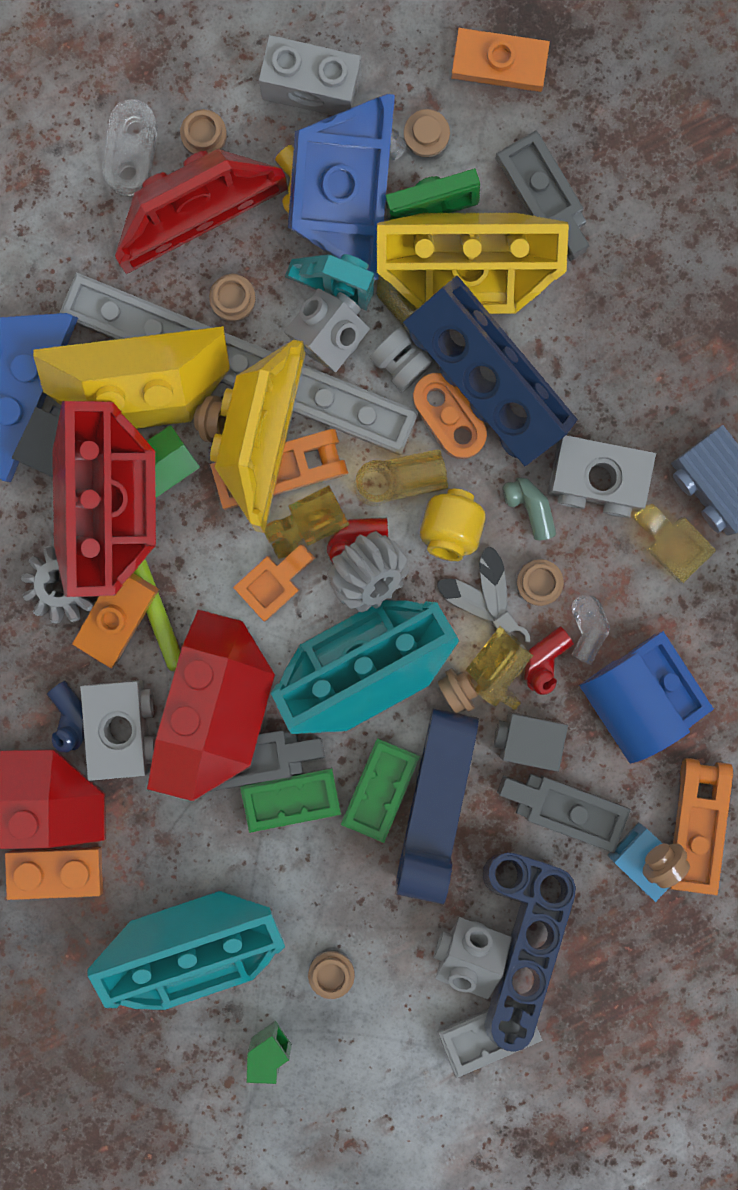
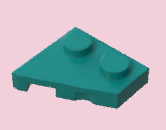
(335, 275)

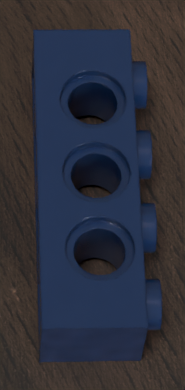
(491, 347)

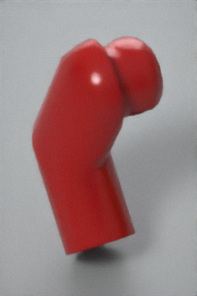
(349, 534)
(540, 668)

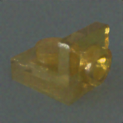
(498, 666)

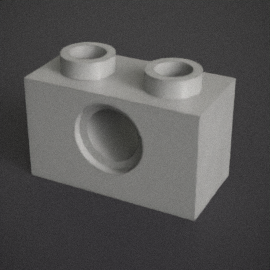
(309, 76)
(628, 469)
(104, 754)

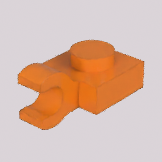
(270, 585)

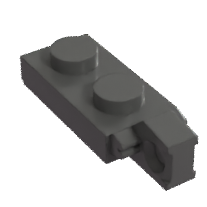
(543, 187)
(276, 757)
(567, 810)

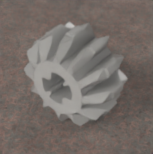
(368, 571)
(43, 589)

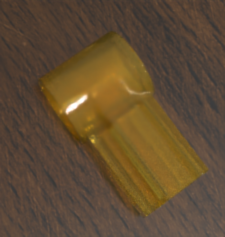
(405, 477)

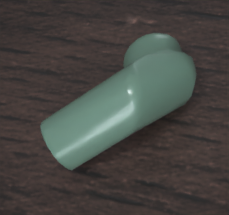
(535, 503)

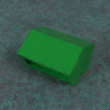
(172, 460)
(266, 1054)

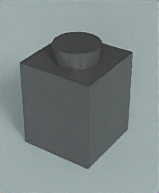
(531, 741)

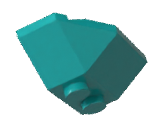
(363, 666)
(186, 953)

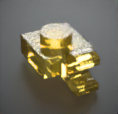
(310, 519)
(677, 546)

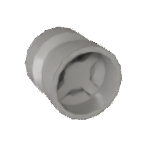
(409, 366)

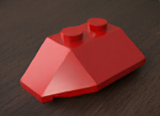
(192, 202)
(101, 498)
(211, 709)
(47, 802)

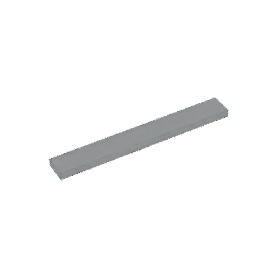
(318, 394)

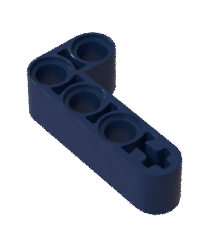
(436, 807)
(520, 954)

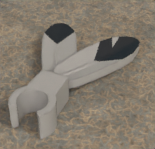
(492, 602)

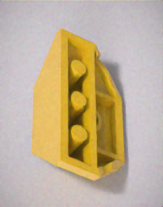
(496, 255)
(147, 377)
(257, 429)

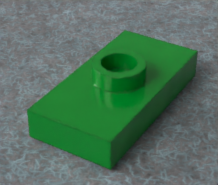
(436, 195)
(380, 790)
(291, 800)

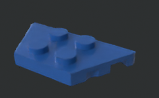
(343, 180)
(19, 377)

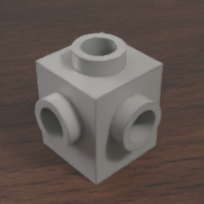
(328, 328)
(471, 957)

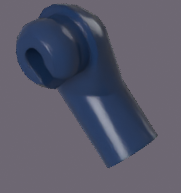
(70, 727)

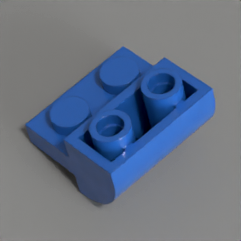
(647, 698)

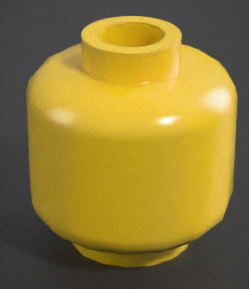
(452, 525)

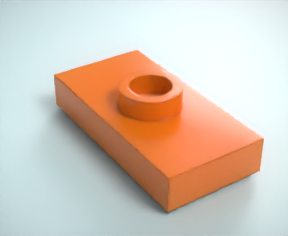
(500, 59)
(115, 621)

